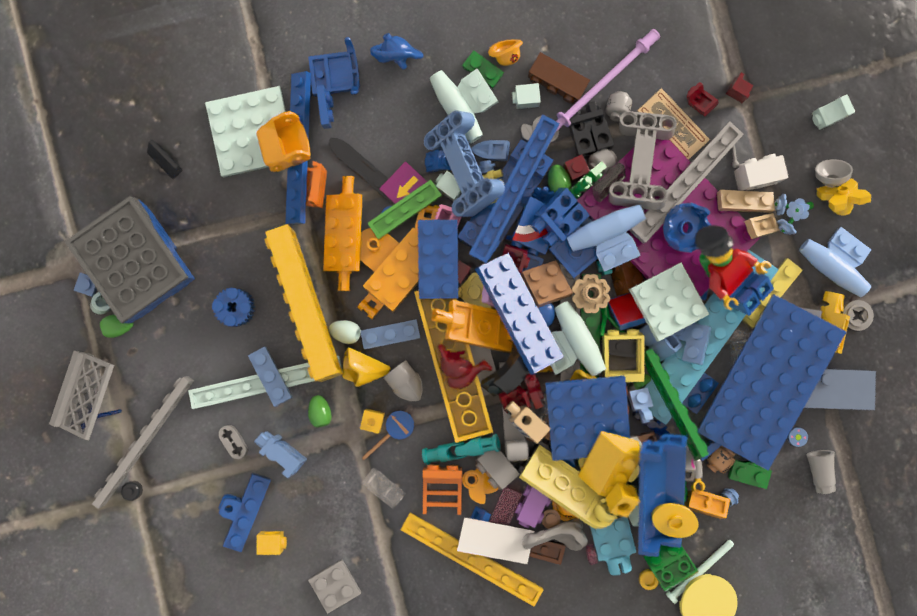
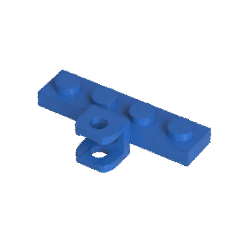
(243, 511)

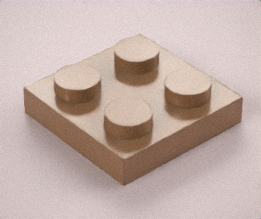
(546, 283)

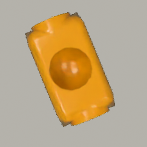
(283, 142)

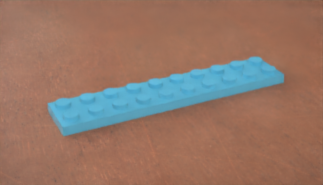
(685, 374)

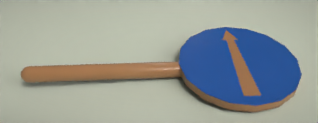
(398, 425)

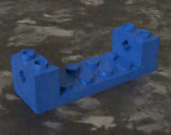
(474, 226)

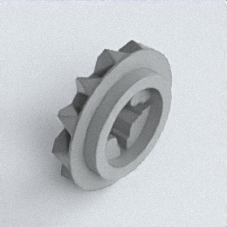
(866, 314)

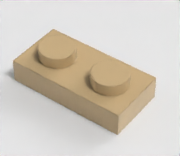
(762, 225)

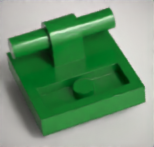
(671, 566)

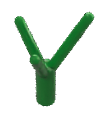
(606, 316)

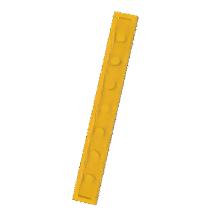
(481, 565)

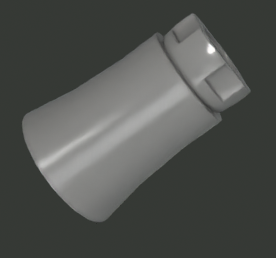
(822, 470)

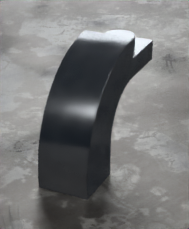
(508, 376)

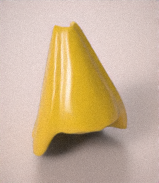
(362, 368)

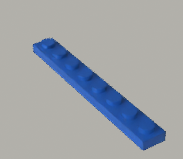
(298, 174)
(514, 189)

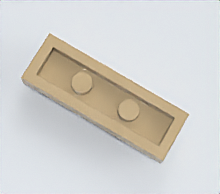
(745, 201)

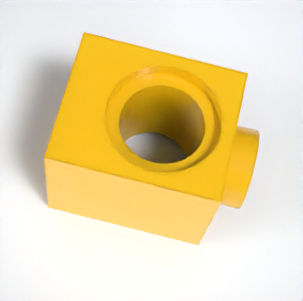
(372, 421)
(622, 499)
(271, 542)

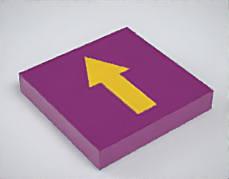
(402, 183)

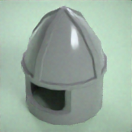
(405, 382)

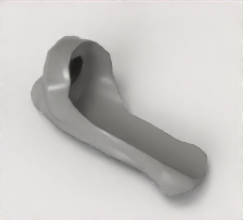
(567, 532)

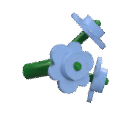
(796, 210)

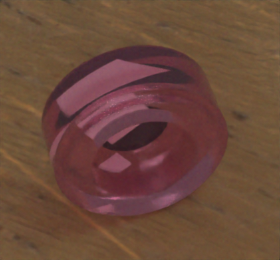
(591, 554)

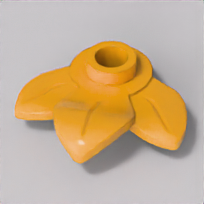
(479, 487)

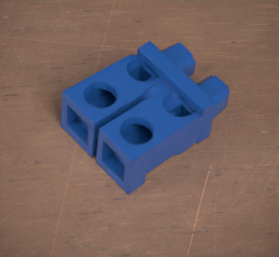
(559, 217)

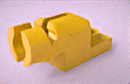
(832, 313)

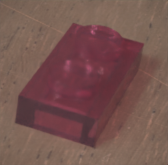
(505, 506)

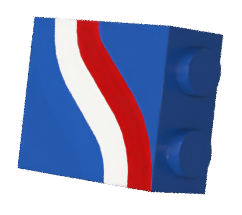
(524, 234)

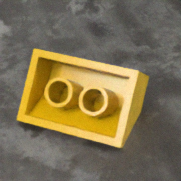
(610, 462)

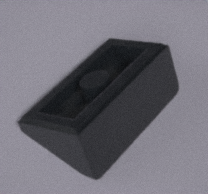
(163, 159)

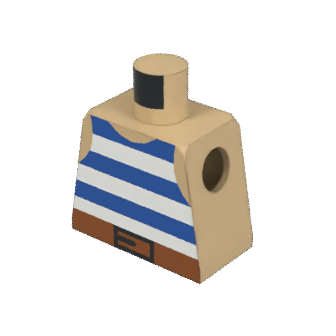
(532, 428)

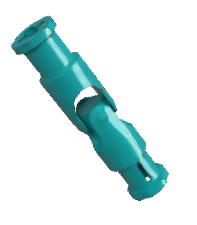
(474, 447)

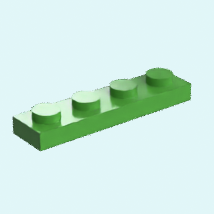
(404, 209)

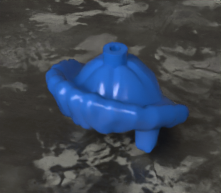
(396, 50)

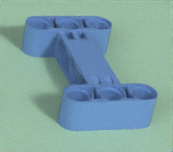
(475, 190)

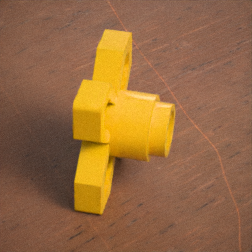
(844, 197)

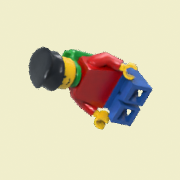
(731, 270)

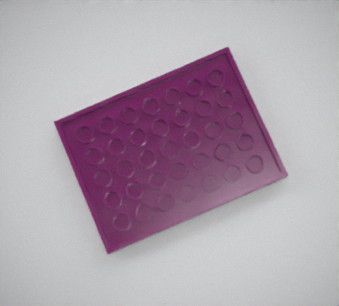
(656, 252)

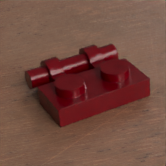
(534, 390)

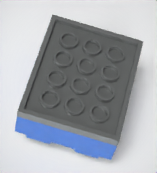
(130, 259)

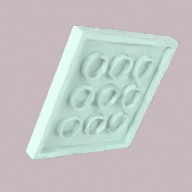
(235, 126)

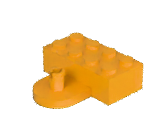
(393, 266)

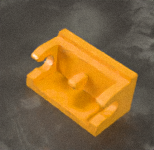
(707, 504)

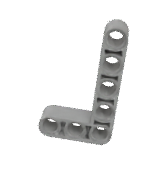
(514, 440)

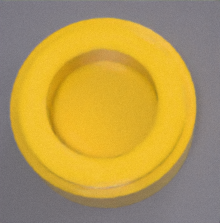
(648, 579)

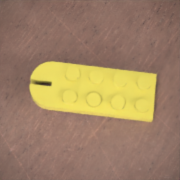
(564, 487)

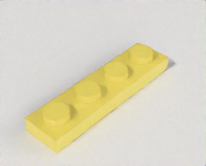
(781, 282)

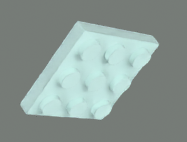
(669, 302)

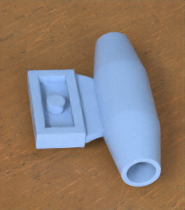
(610, 237)
(839, 260)

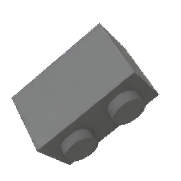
(497, 469)

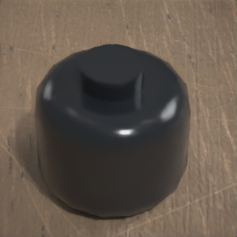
(131, 490)

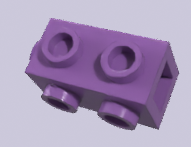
(530, 510)

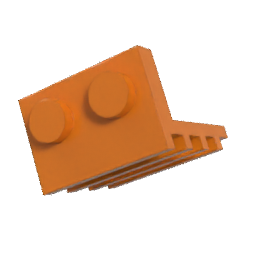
(316, 185)
(444, 475)

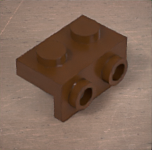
(626, 277)

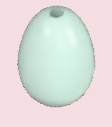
(345, 331)

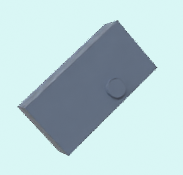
(844, 390)

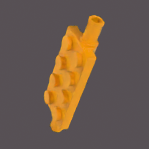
(343, 233)
(474, 326)

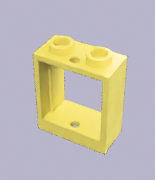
(630, 375)

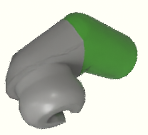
(637, 385)

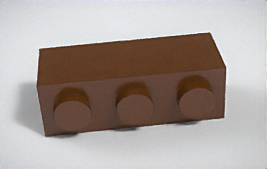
(558, 78)

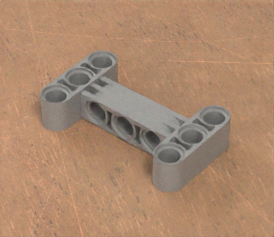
(642, 159)

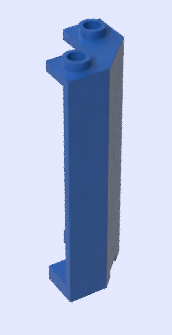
(660, 483)

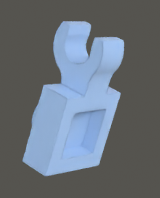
(641, 401)

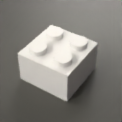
(760, 173)

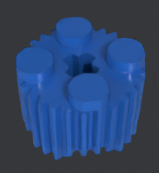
(223, 307)

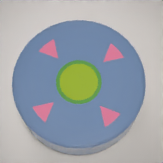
(797, 437)

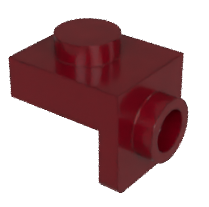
(701, 99)
(518, 256)
(518, 396)

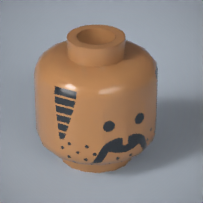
(721, 460)

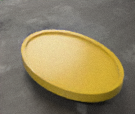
(674, 520)

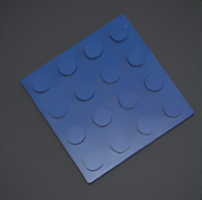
(582, 410)

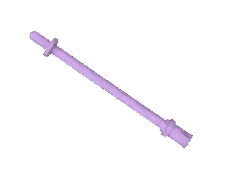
(642, 46)

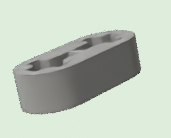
(237, 439)

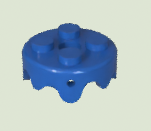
(673, 231)

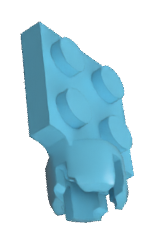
(615, 545)

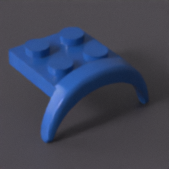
(336, 71)

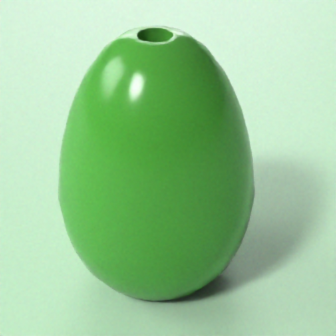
(558, 178)
(113, 328)
(319, 411)

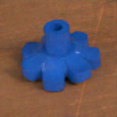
(543, 194)

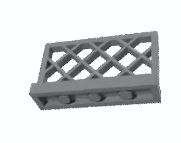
(73, 391)

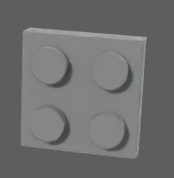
(334, 586)

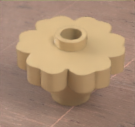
(598, 287)

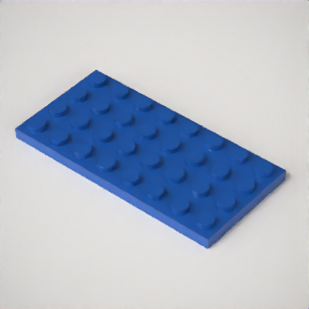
(771, 381)

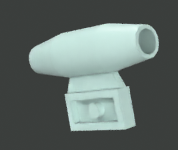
(470, 96)
(575, 342)

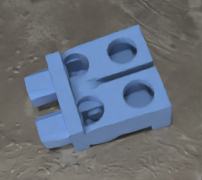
(280, 452)

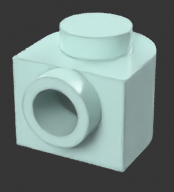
(99, 305)

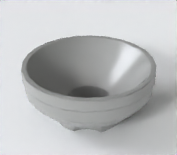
(833, 172)

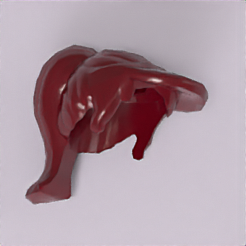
(458, 370)

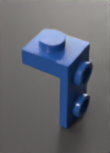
(436, 161)

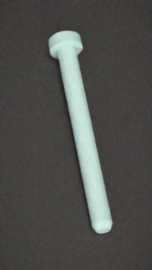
(701, 570)

